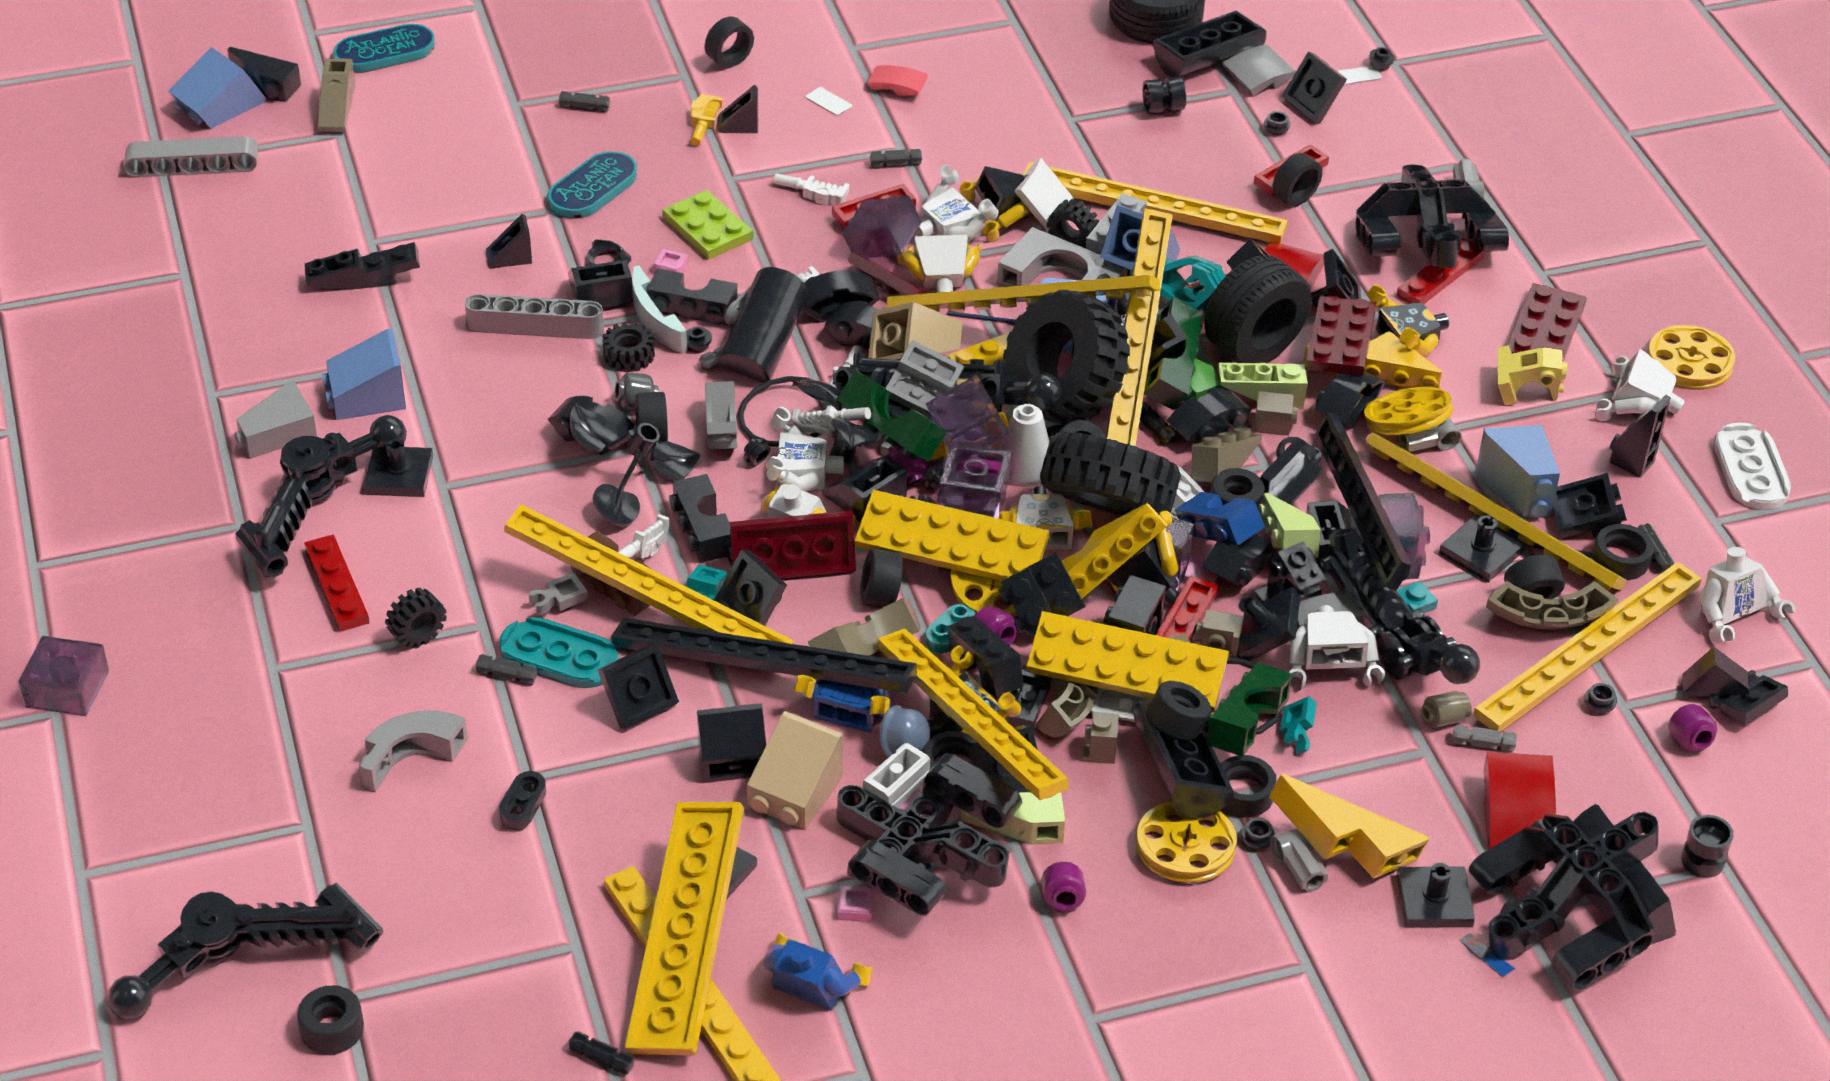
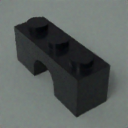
(705, 304)
(697, 515)
(995, 659)

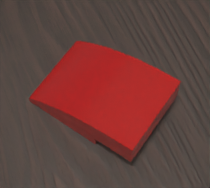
(1302, 261)
(1517, 792)

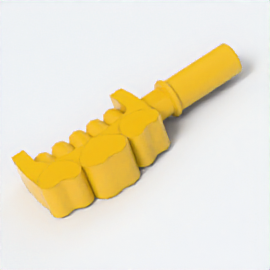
(703, 115)

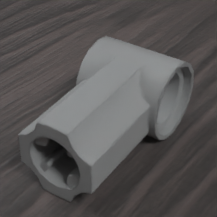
(1468, 171)
(1443, 435)
(1300, 858)

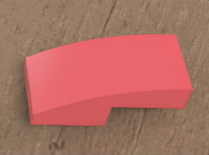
(902, 79)

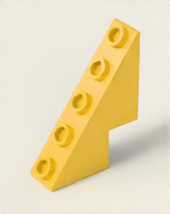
(1397, 364)
(1112, 547)
(1341, 826)

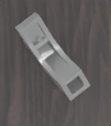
(720, 415)
(409, 735)

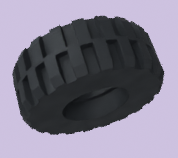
(1098, 355)
(1108, 474)

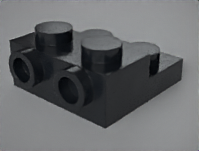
(1588, 506)
(1040, 588)

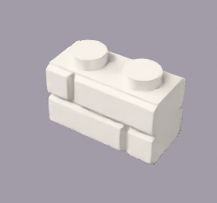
(899, 775)

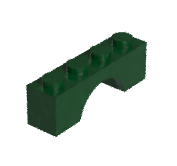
(1171, 378)
(912, 431)
(1236, 719)

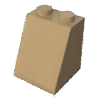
(899, 325)
(796, 771)

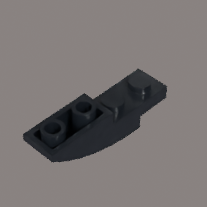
(353, 272)

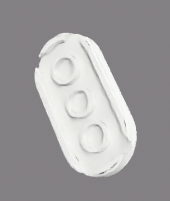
(1752, 466)

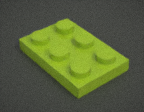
(707, 224)

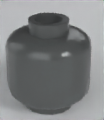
(629, 386)

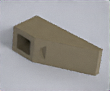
(336, 94)
(1222, 453)

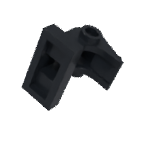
(1295, 569)

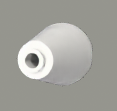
(1027, 445)

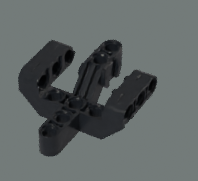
(1430, 201)
(905, 840)
(1602, 948)

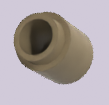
(1446, 708)

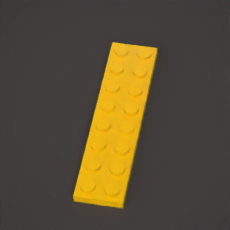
(685, 929)

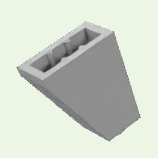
(275, 422)

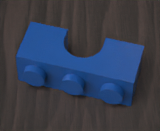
(1226, 523)

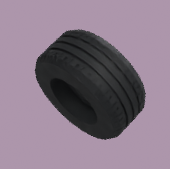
(1155, 18)
(1257, 310)

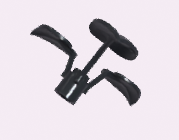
(846, 434)
(669, 460)

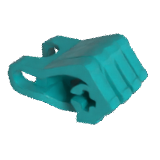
(1193, 294)

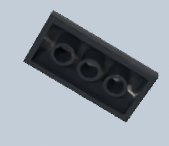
(1207, 43)
(764, 324)
(1186, 769)
(1654, 899)

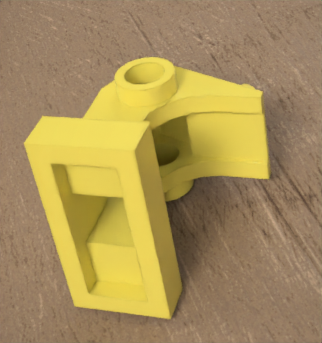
(1528, 367)

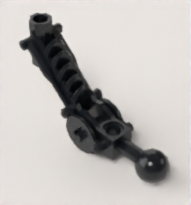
(1040, 390)
(310, 475)
(1404, 637)
(217, 926)

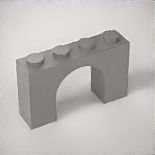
(1042, 252)

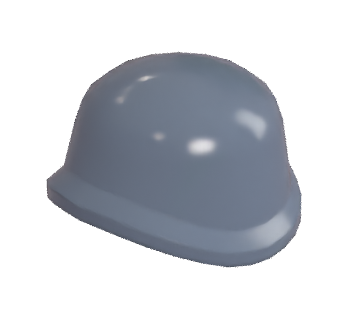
(903, 727)

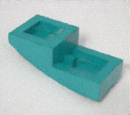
(706, 580)

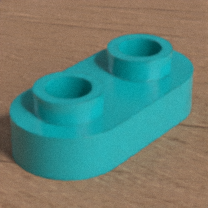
(937, 633)

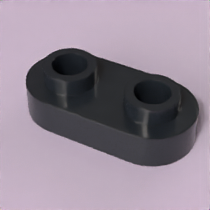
(520, 806)

